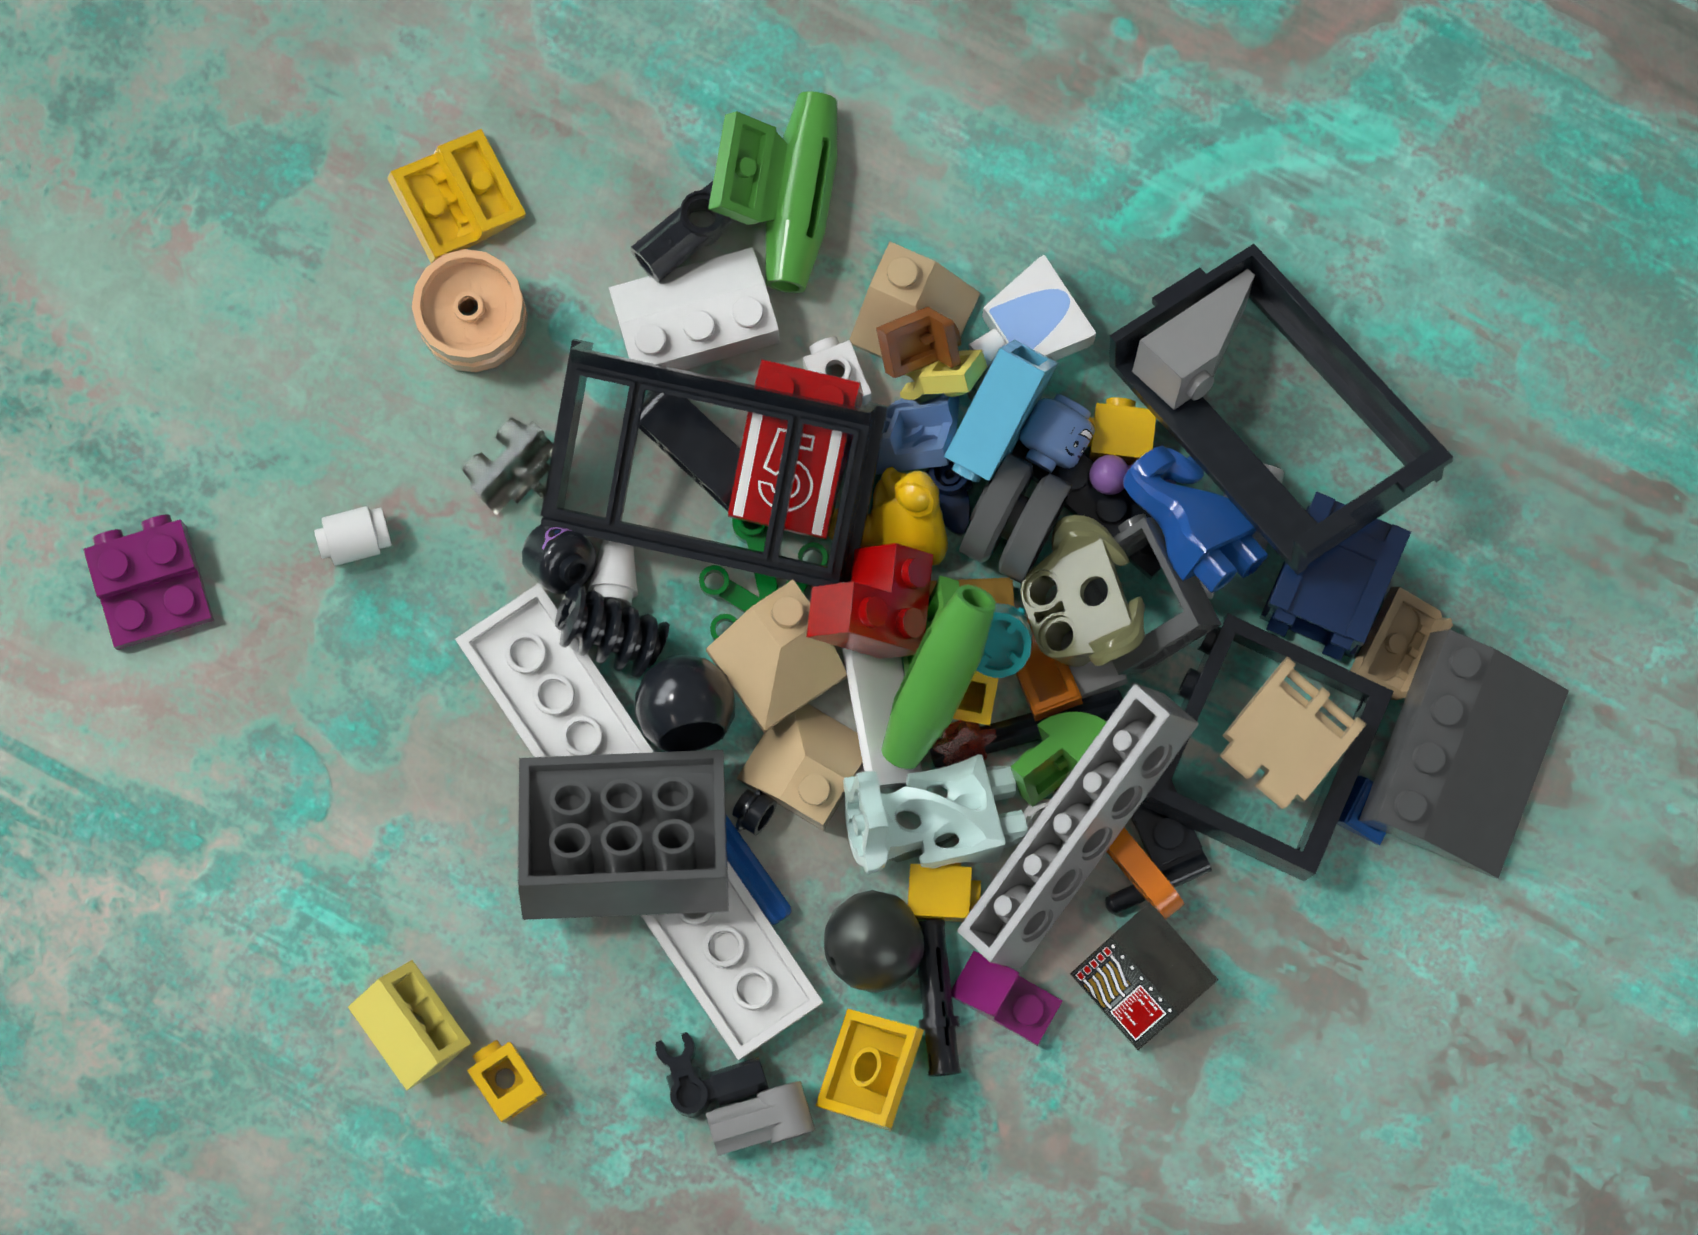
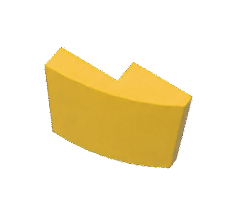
(456, 195)

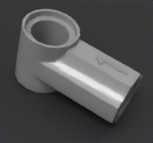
(772, 1117)

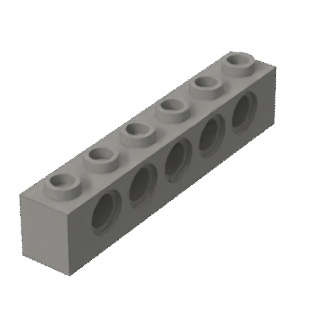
(1077, 826)

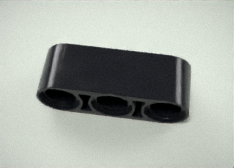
(692, 443)

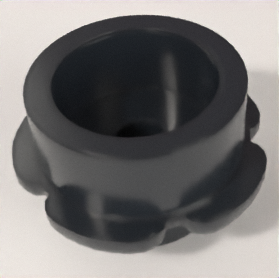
(753, 811)

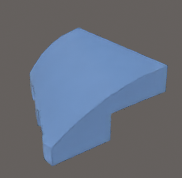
(918, 434)

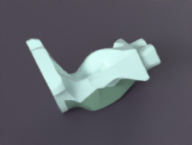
(965, 814)

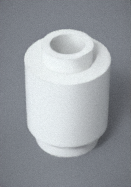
(353, 535)

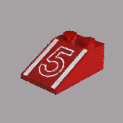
(820, 457)

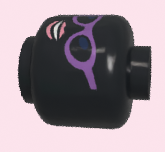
(558, 558)

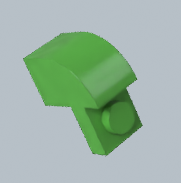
(1050, 763)

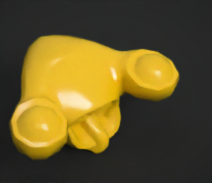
(905, 513)

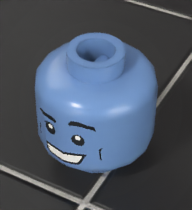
(1056, 433)

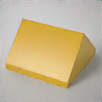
(869, 1068)

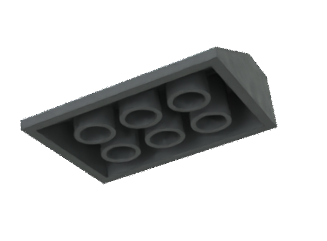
(1464, 752)
(622, 835)

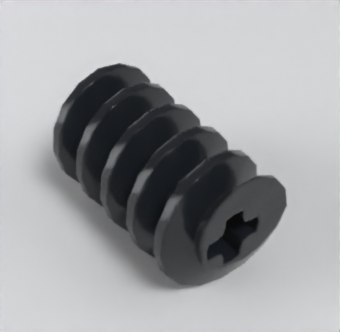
(610, 629)

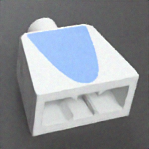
(1036, 313)

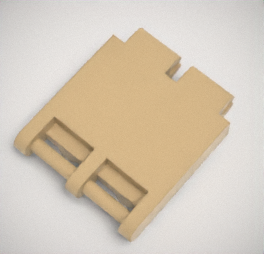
(1288, 737)

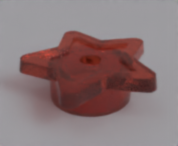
(963, 741)

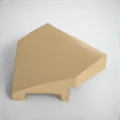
(1398, 641)

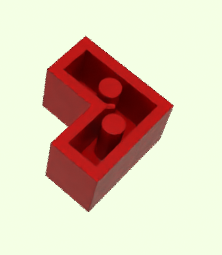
(882, 605)

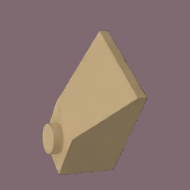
(905, 285)
(773, 660)
(805, 764)

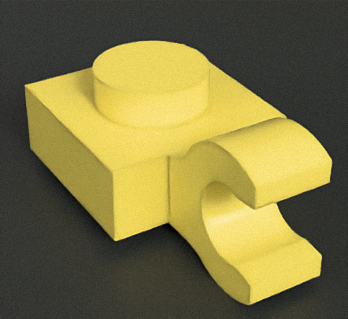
(941, 379)

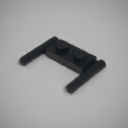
(1170, 847)

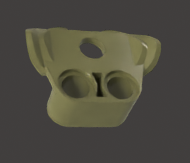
(1102, 632)

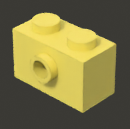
(409, 1025)

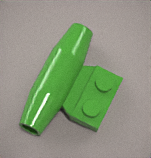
(781, 183)
(938, 671)

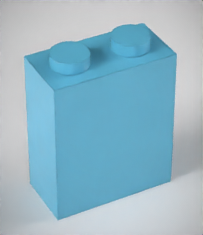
(999, 411)

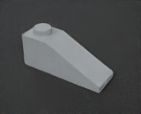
(1187, 350)

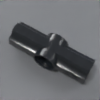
(677, 237)

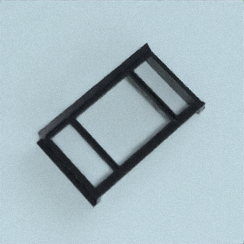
(864, 423)

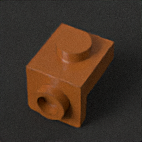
(918, 341)

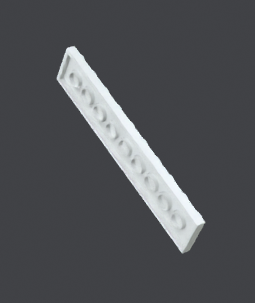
(568, 709)

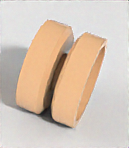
(457, 285)

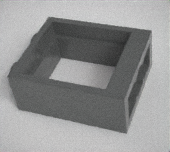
(1175, 634)

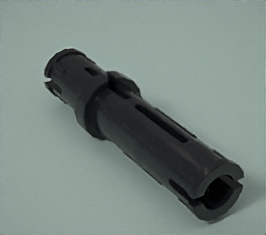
(937, 1002)

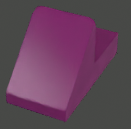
(1005, 998)

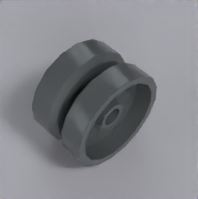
(1011, 516)

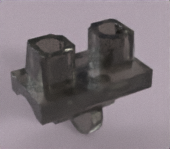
(515, 469)

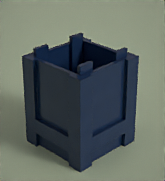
(1340, 589)

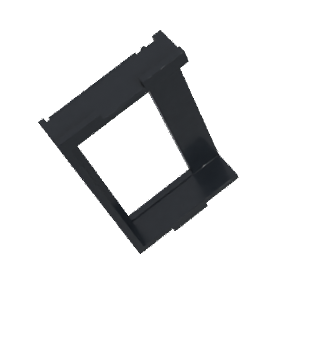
(1233, 463)

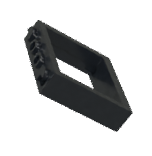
(1195, 688)

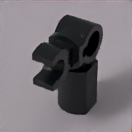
(693, 1095)

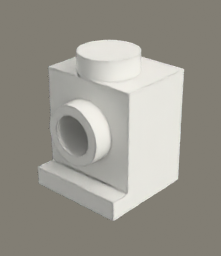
(830, 352)

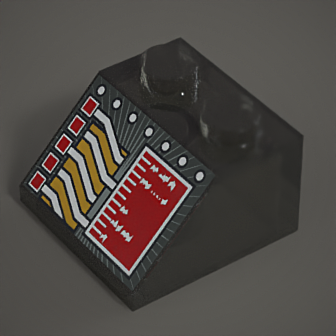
(1143, 976)

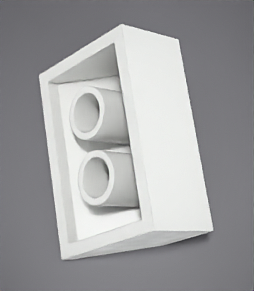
(697, 312)

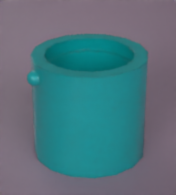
(1007, 642)

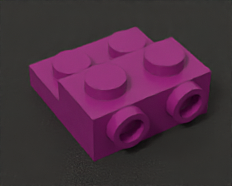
(148, 581)

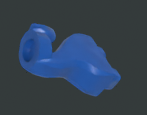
(1200, 528)

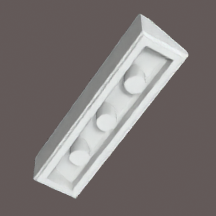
(872, 691)

